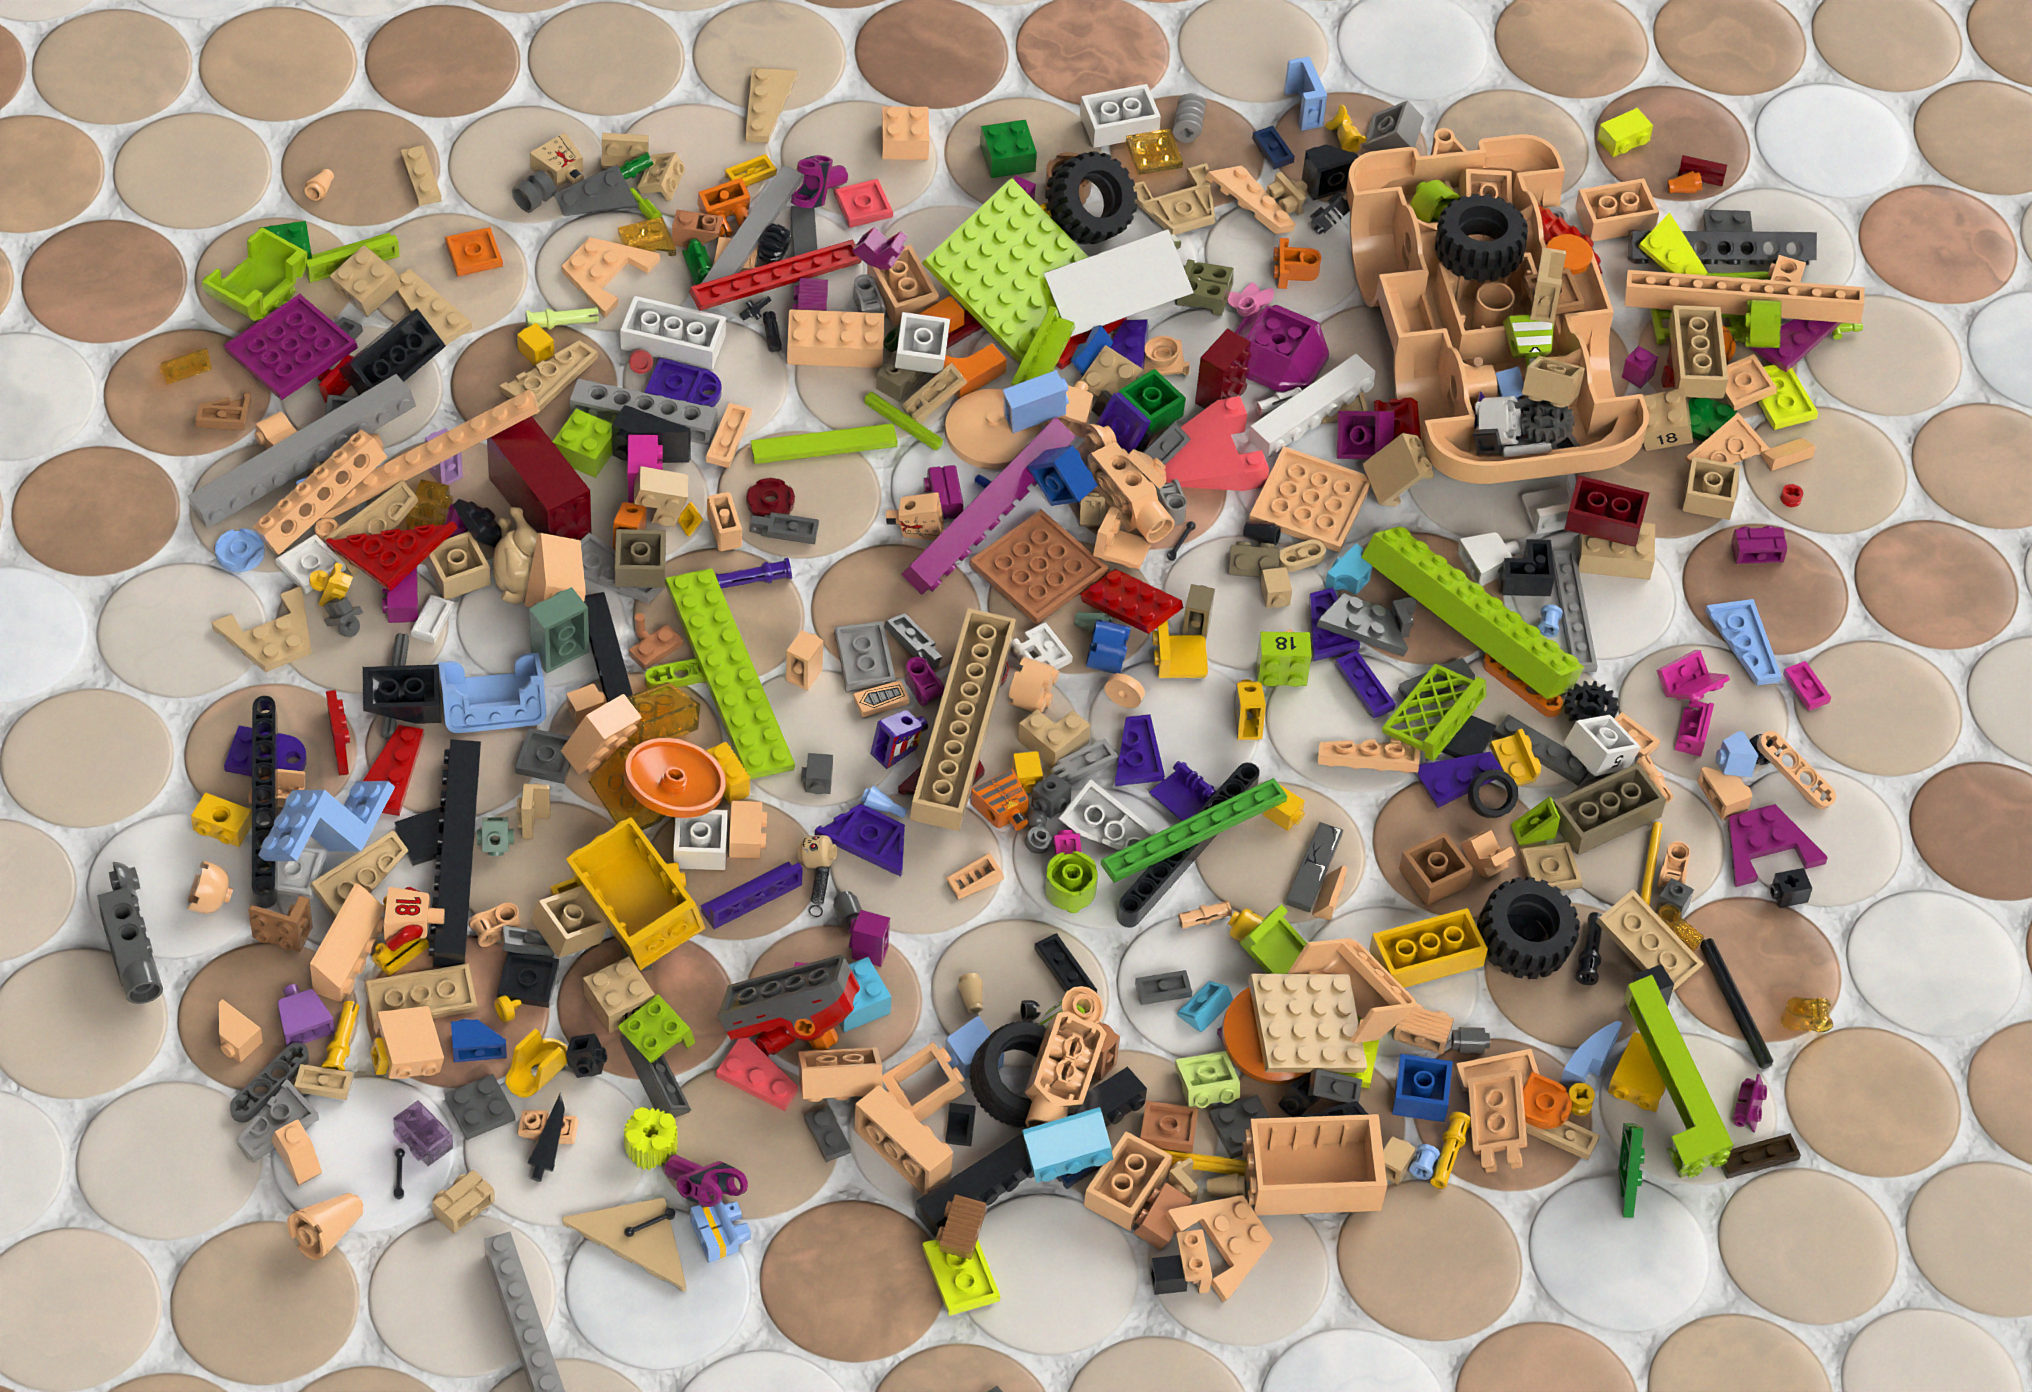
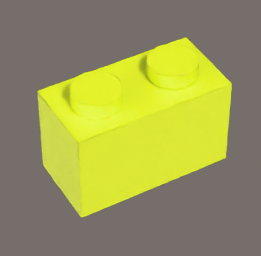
(1625, 132)

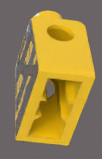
(1250, 698)

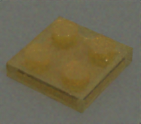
(1154, 151)

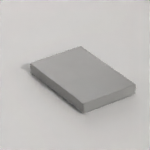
(864, 655)

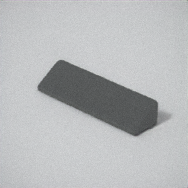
(658, 1082)

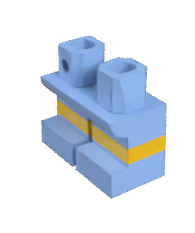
(716, 1231)

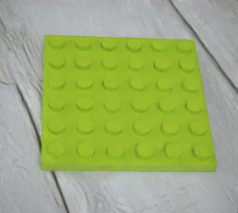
(999, 266)

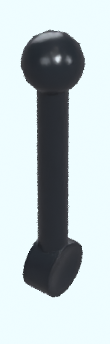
(1172, 554)
(399, 1192)
(669, 1214)

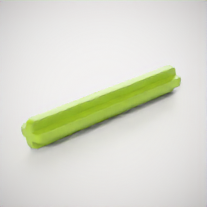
(903, 421)

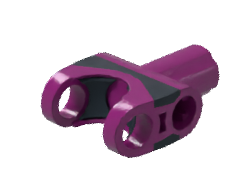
(818, 178)
(700, 1182)

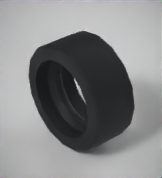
(1479, 807)

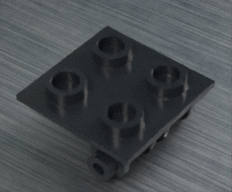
(1321, 221)

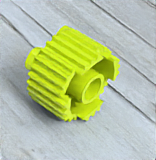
(650, 1137)

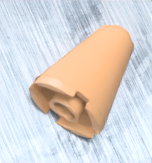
(324, 1224)

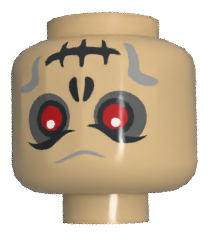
(817, 851)

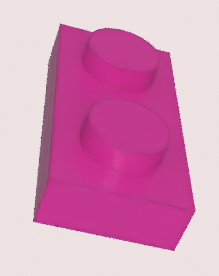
(1807, 685)

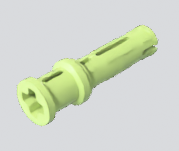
(549, 319)

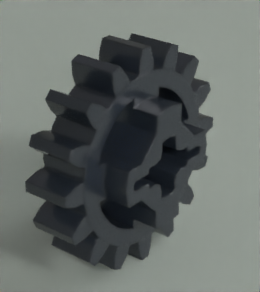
(1590, 702)

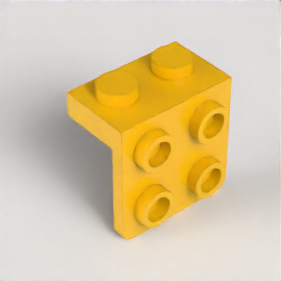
(1179, 654)

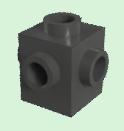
(1051, 795)

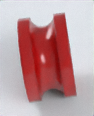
(1791, 501)

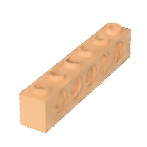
(319, 492)

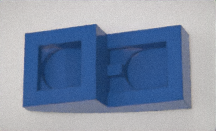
(1088, 351)

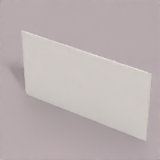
(1119, 282)

